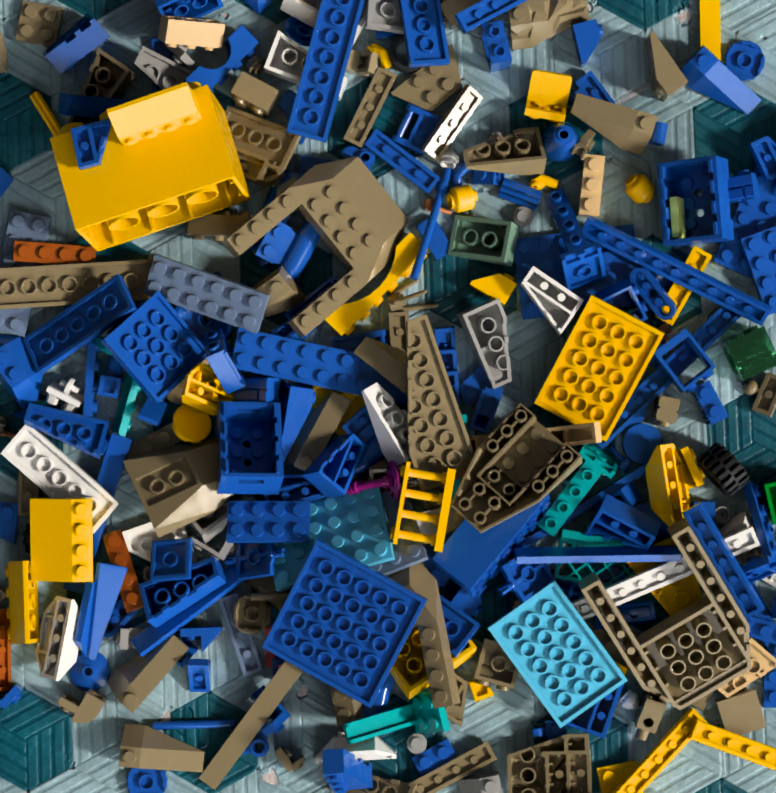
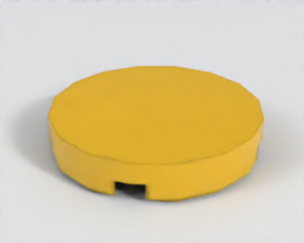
(191, 424)

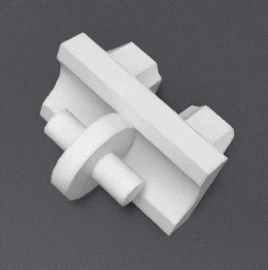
(66, 392)

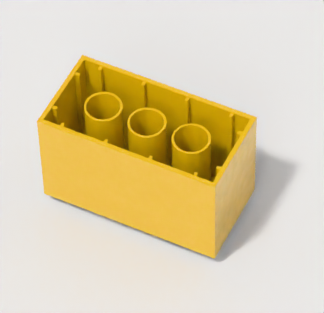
(155, 180)

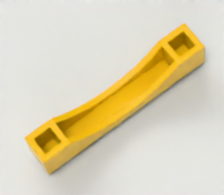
(349, 314)

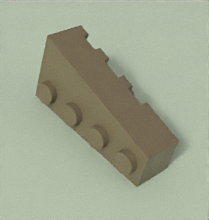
(106, 79)

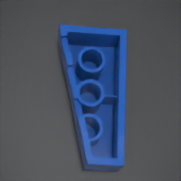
(169, 598)

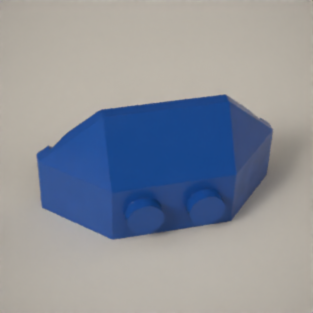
(18, 371)

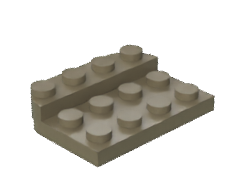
(261, 147)

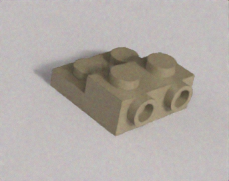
(495, 667)

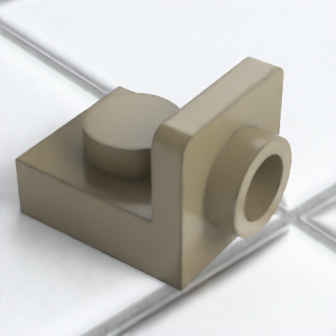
(285, 757)

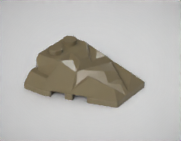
(543, 19)
(552, 766)

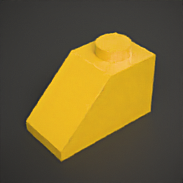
(495, 286)

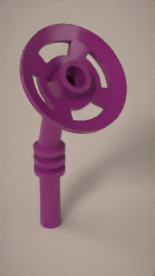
(390, 481)

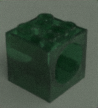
(749, 353)

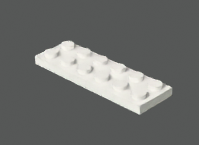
(57, 472)

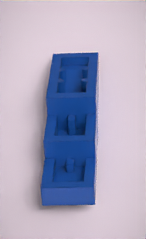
(447, 346)

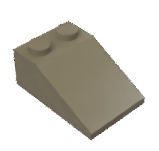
(664, 72)

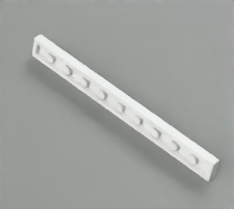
(663, 574)

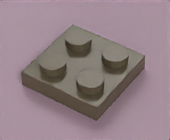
(39, 23)

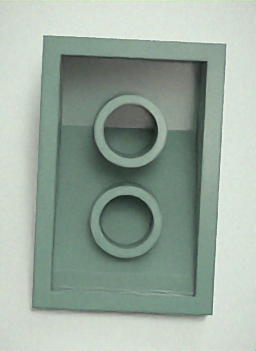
(484, 240)

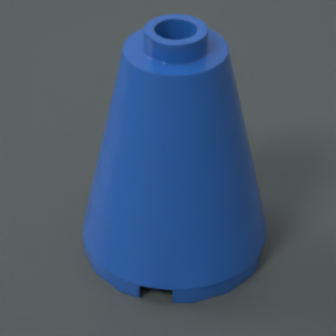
(557, 148)

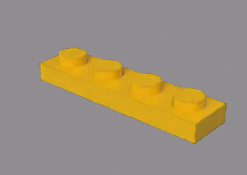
(698, 259)

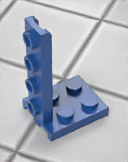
(582, 262)
(757, 567)

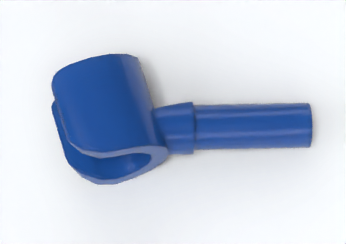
(624, 465)

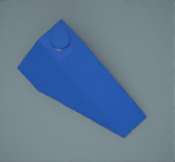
(715, 80)

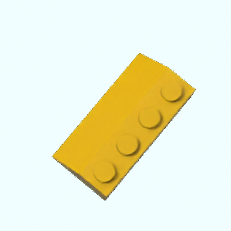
(155, 114)
(23, 604)

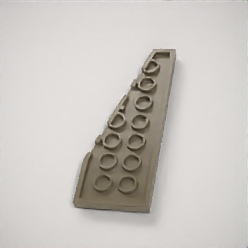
(433, 417)

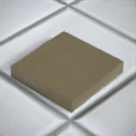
(741, 712)

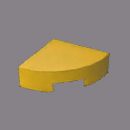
(479, 691)

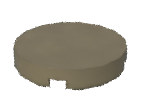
(250, 616)

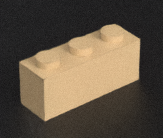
(191, 32)
(591, 186)

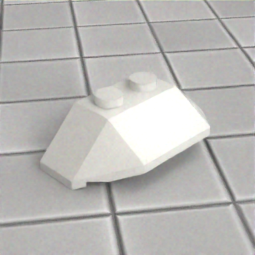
(57, 647)
(367, 749)

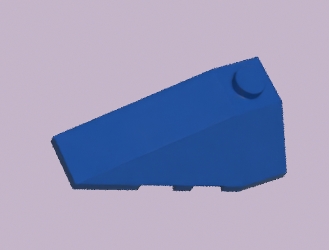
(296, 404)

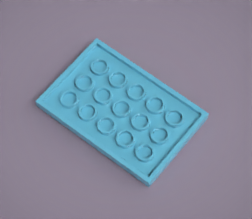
(347, 522)
(557, 653)

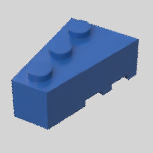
(623, 523)

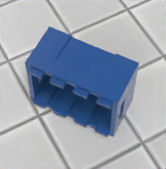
(682, 180)
(263, 431)

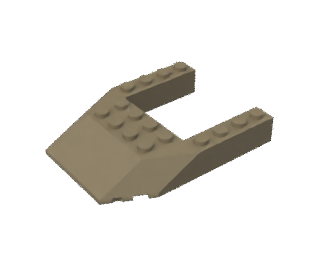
(349, 215)
(433, 642)
(690, 649)

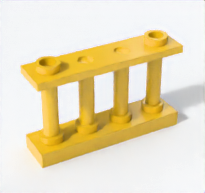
(439, 519)

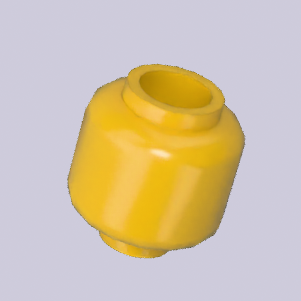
(639, 188)
(461, 198)

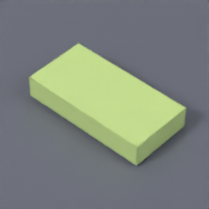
(677, 217)

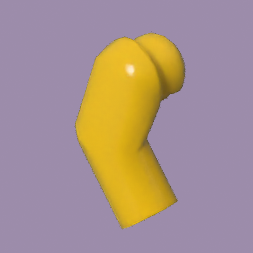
(383, 54)
(543, 180)

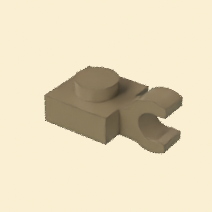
(585, 144)

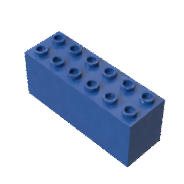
(474, 556)

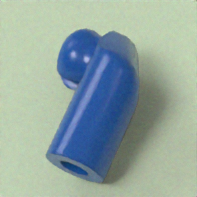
(458, 172)

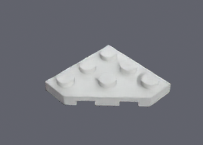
(140, 540)

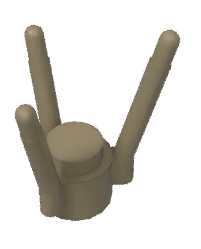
(398, 301)

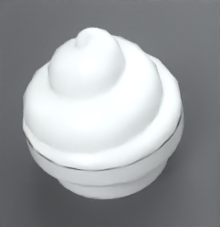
(449, 159)
(630, 700)

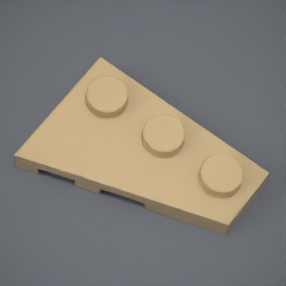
(761, 663)

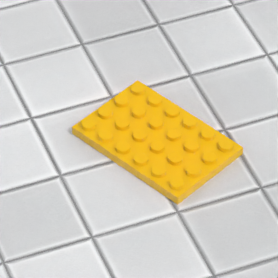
(599, 366)

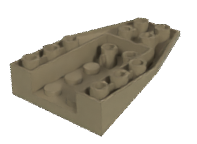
(512, 470)
(178, 483)

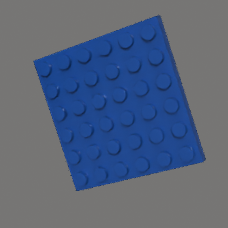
(344, 623)

